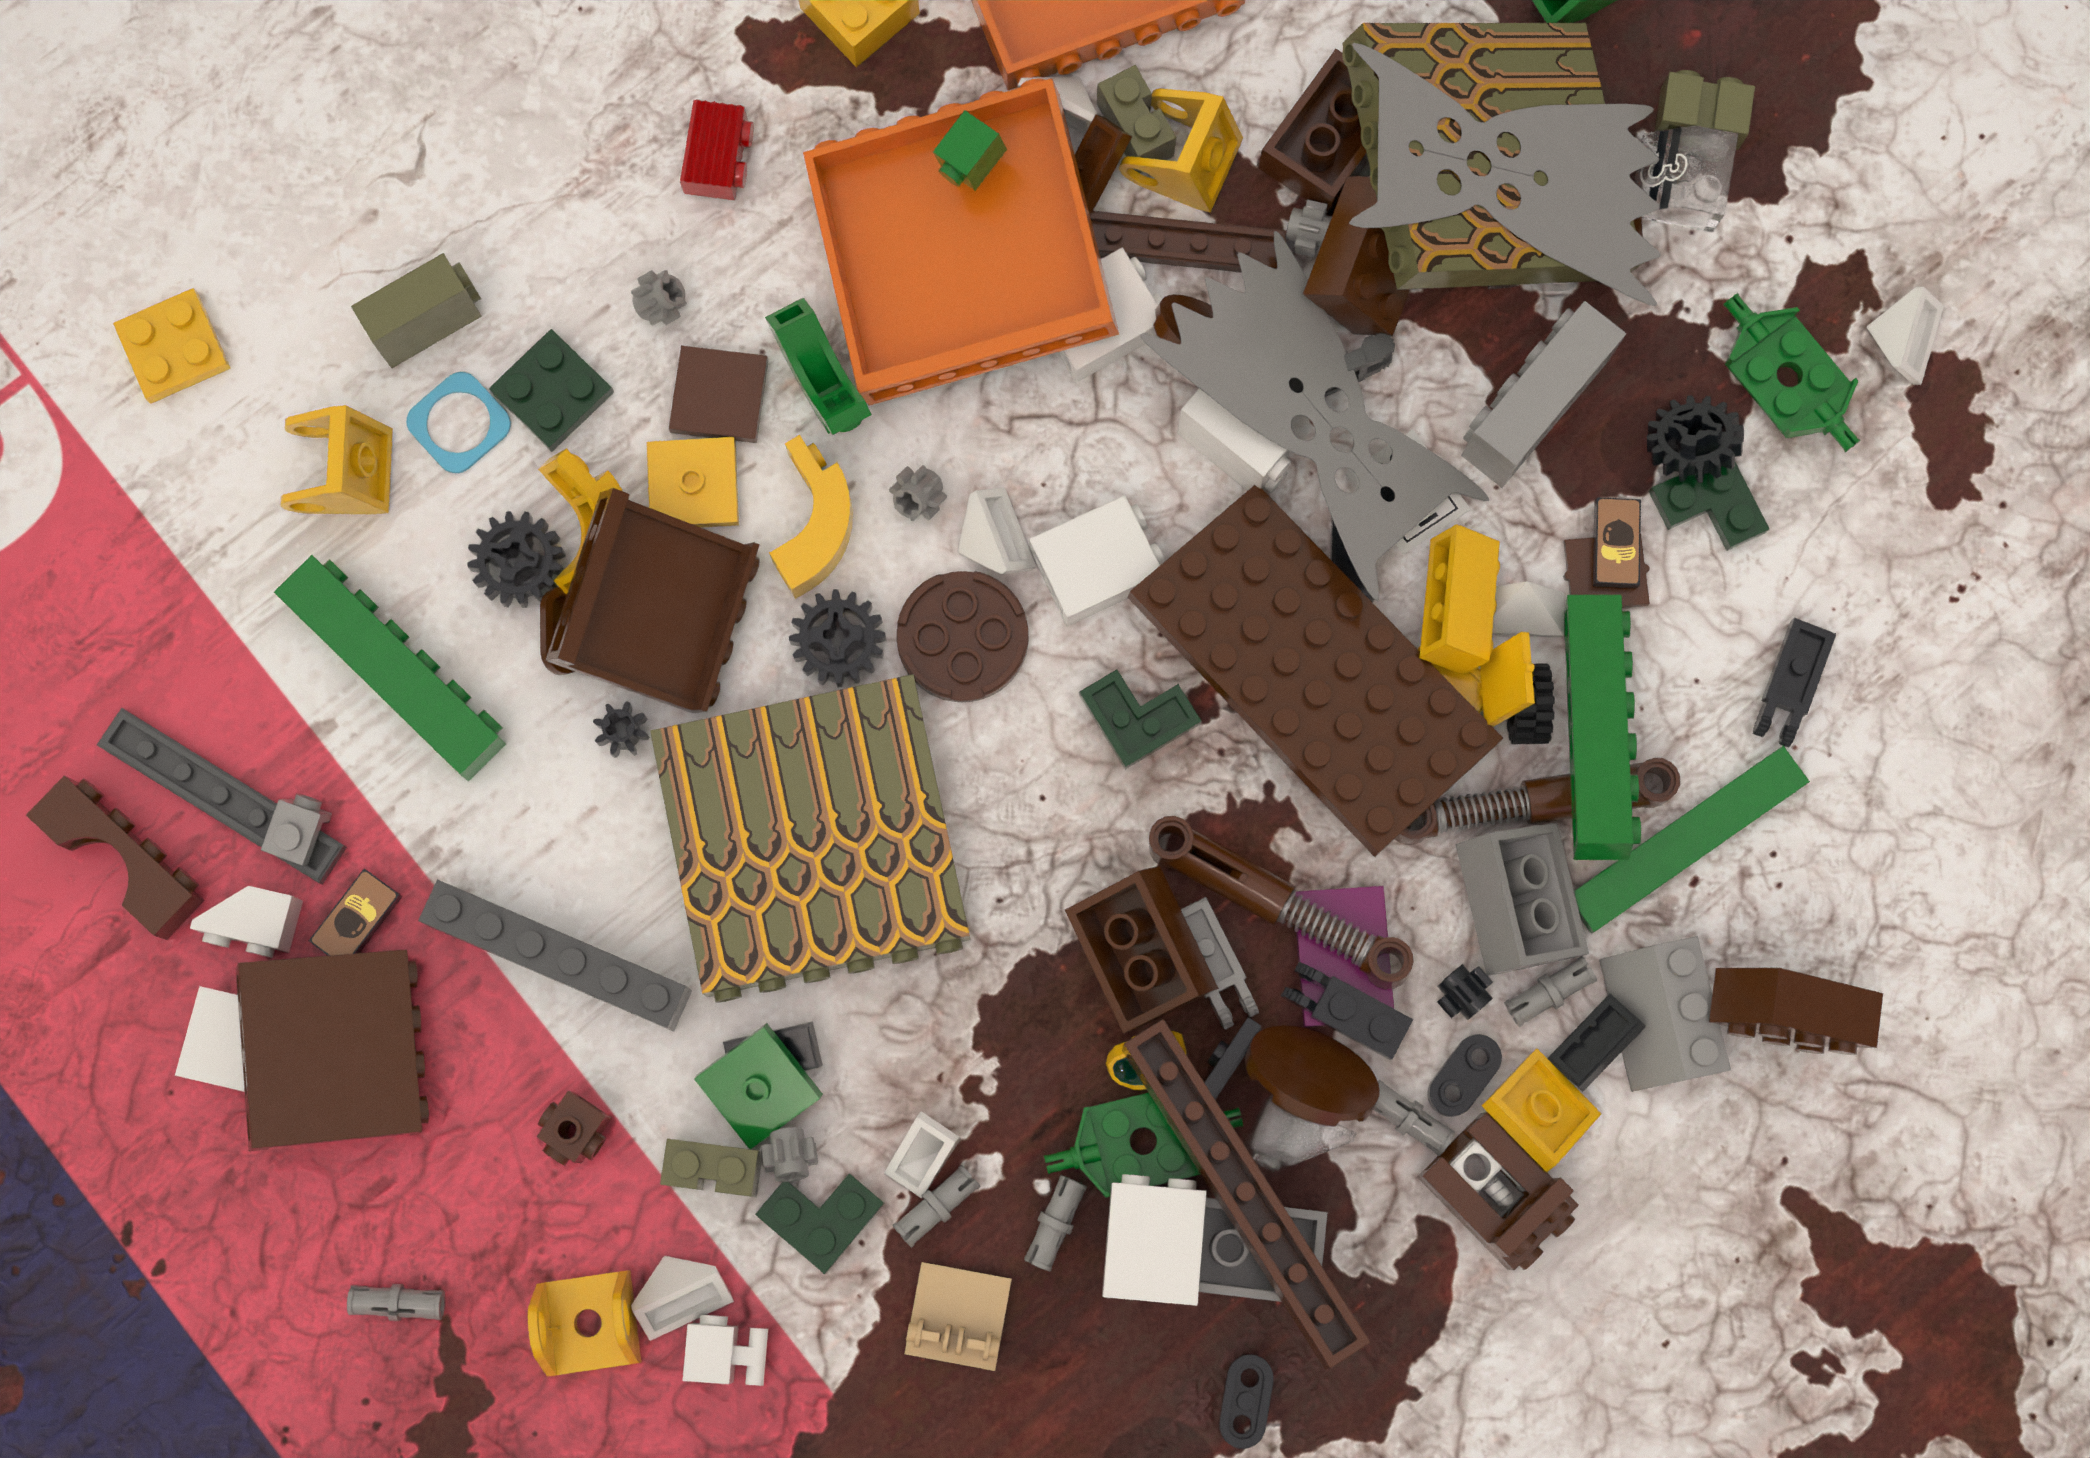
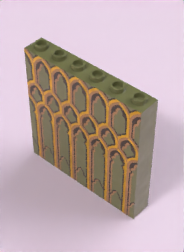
(1488, 73)
(809, 838)

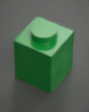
(969, 151)

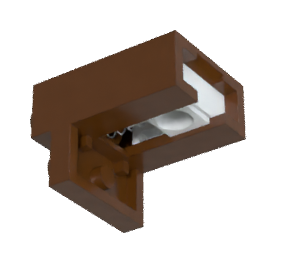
(1530, 1219)

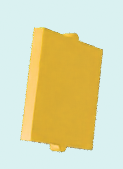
(1507, 680)

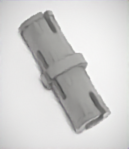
(1550, 991)
(1413, 1120)
(936, 1206)
(1055, 1223)
(396, 1302)

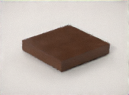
(718, 394)

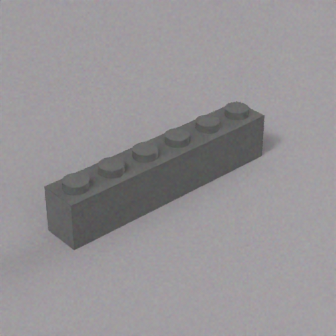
(555, 955)

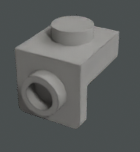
(295, 828)

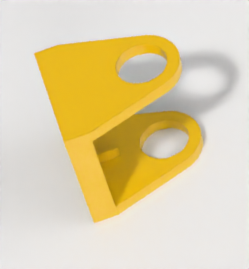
(1205, 156)
(355, 465)
(554, 1329)

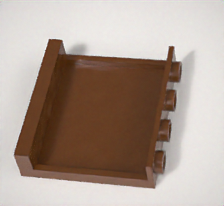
(653, 604)
(330, 1048)

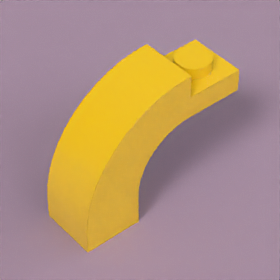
(575, 483)
(823, 541)

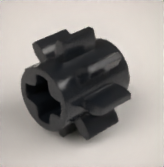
(609, 729)
(1465, 992)

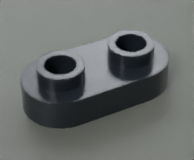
(1464, 1074)
(1246, 1400)

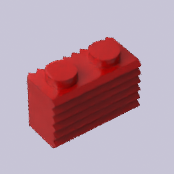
(715, 150)

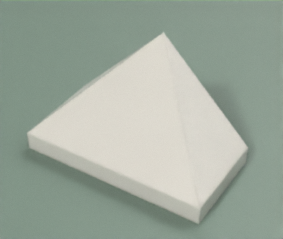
(1075, 101)
(1908, 332)
(994, 534)
(1528, 609)
(922, 1154)
(678, 1295)

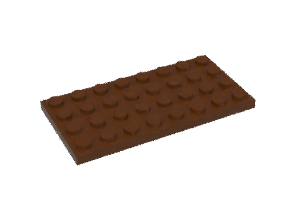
(1315, 669)

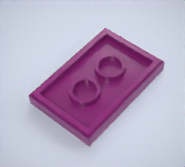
(1364, 909)

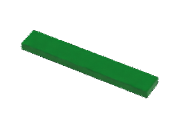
(1689, 838)

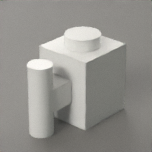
(714, 1352)

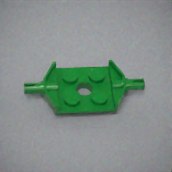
(1778, 341)
(1105, 1151)

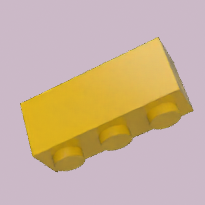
(1460, 599)

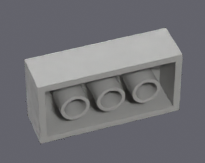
(1546, 389)
(1229, 1265)

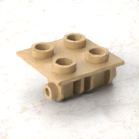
(958, 1316)

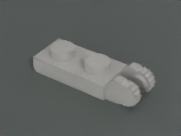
(1220, 960)

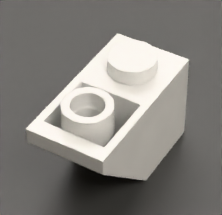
(254, 917)

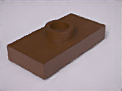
(1099, 157)

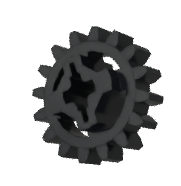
(1695, 439)
(521, 541)
(820, 638)

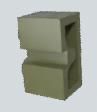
(1691, 102)
(1127, 104)
(690, 1163)

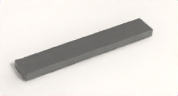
(207, 787)

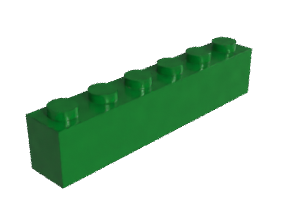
(390, 667)
(1599, 728)

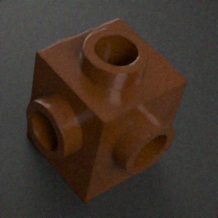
(589, 1125)

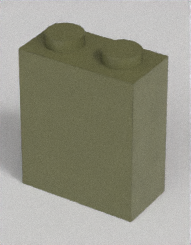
(418, 309)

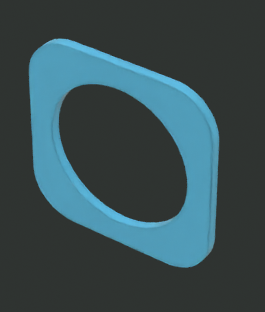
(458, 383)

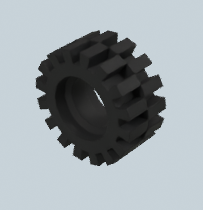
(1535, 722)

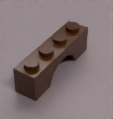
(155, 893)

